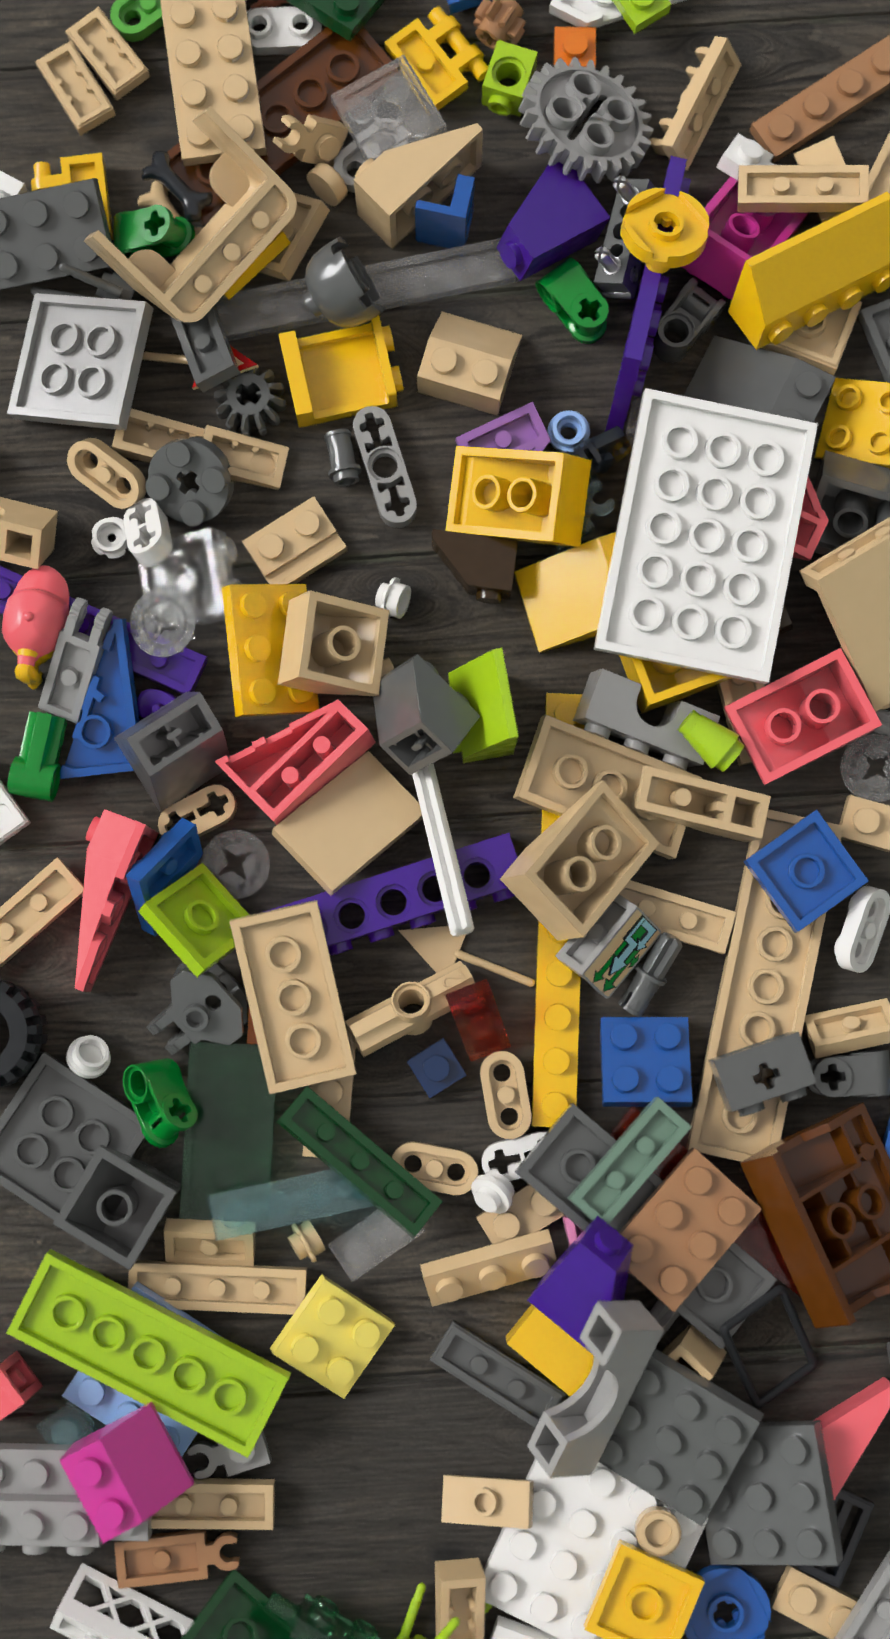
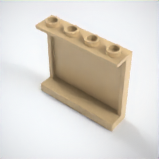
(856, 597)

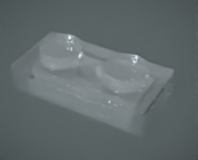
(369, 1244)

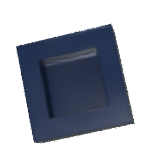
(436, 1068)

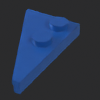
(106, 711)

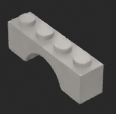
(578, 1430)

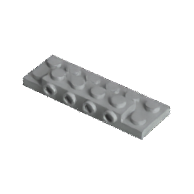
(42, 1506)

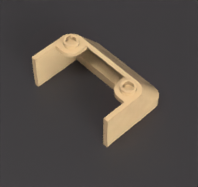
(253, 215)

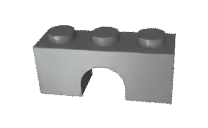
(611, 710)

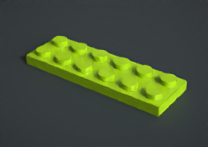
(148, 1353)

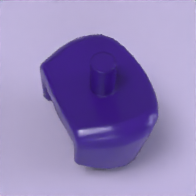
(152, 700)

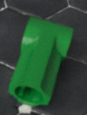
(36, 768)

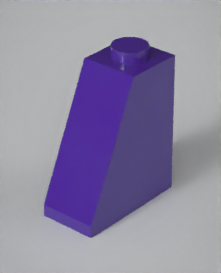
(551, 223)
(585, 1273)

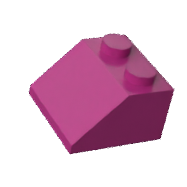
(126, 1471)

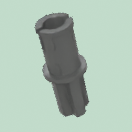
(651, 974)

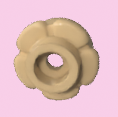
(306, 1241)

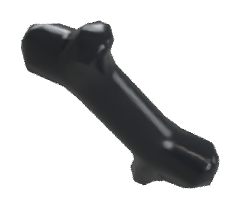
(191, 200)

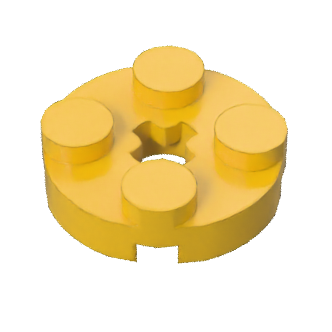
(664, 249)

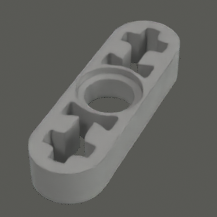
(386, 435)

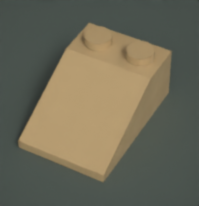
(412, 172)
(580, 863)

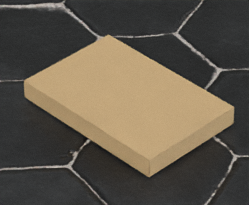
(348, 823)

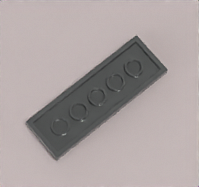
(568, 1156)

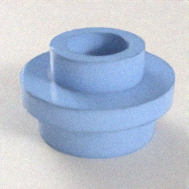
(568, 419)

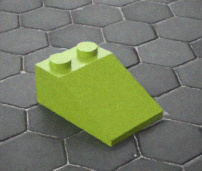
(488, 692)

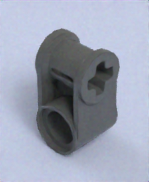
(690, 317)
(855, 1074)

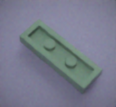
(630, 1161)

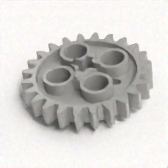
(561, 100)

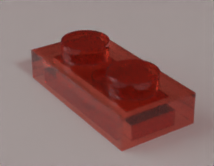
(478, 1020)

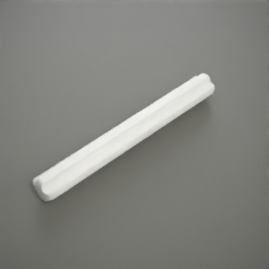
(443, 852)

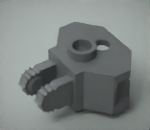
(203, 1008)

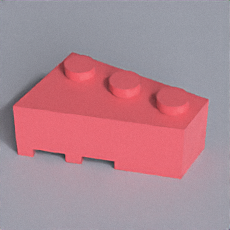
(299, 760)

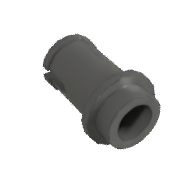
(342, 459)

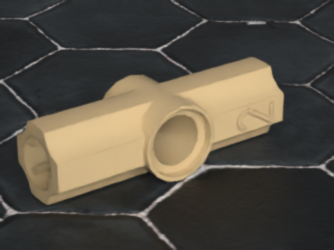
(388, 1022)

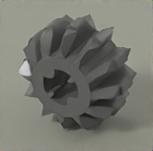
(250, 414)

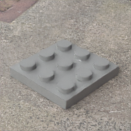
(80, 361)

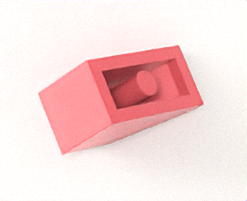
(16, 1384)

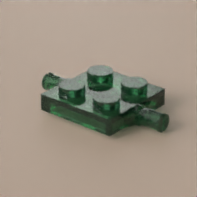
(318, 1619)

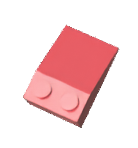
(803, 716)

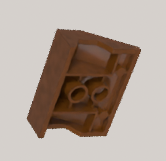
(829, 1212)

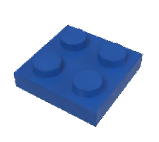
(806, 871)
(645, 1061)

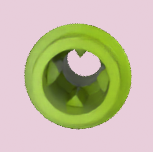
(712, 741)

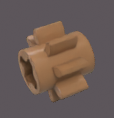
(499, 21)

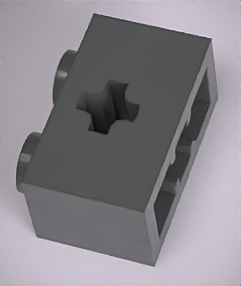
(781, 1054)

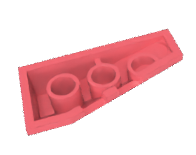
(112, 851)

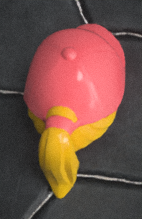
(34, 620)

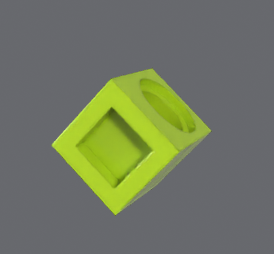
(512, 63)

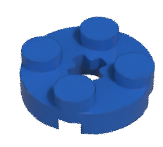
(734, 1586)

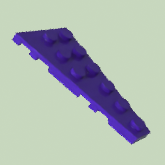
(645, 317)

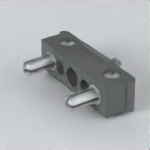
(617, 267)

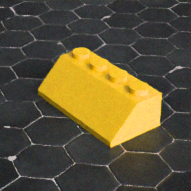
(814, 274)

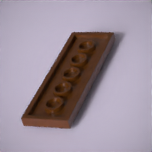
(295, 88)

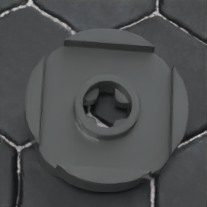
(168, 487)

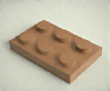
(686, 1228)

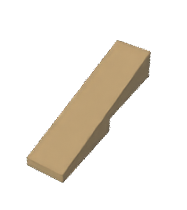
(249, 458)
(460, 1594)

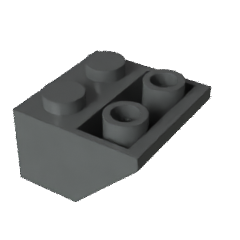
(420, 715)

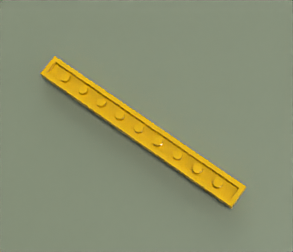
(556, 993)

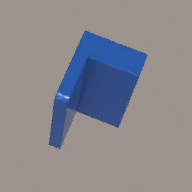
(447, 224)

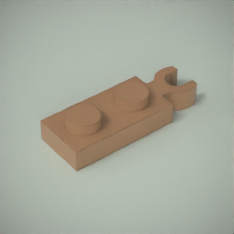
(172, 1558)

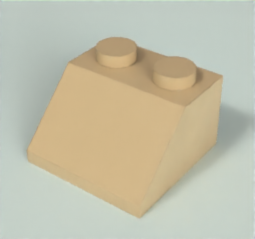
(468, 363)
(333, 645)

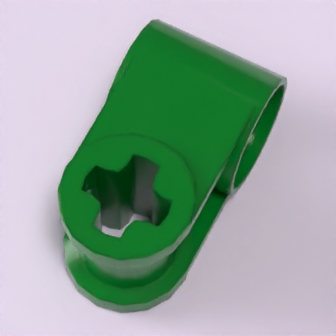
(153, 230)
(571, 295)
(161, 1096)

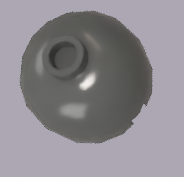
(340, 287)

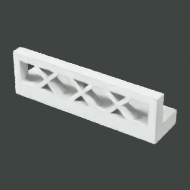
(85, 1622)

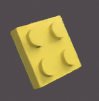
(332, 1336)

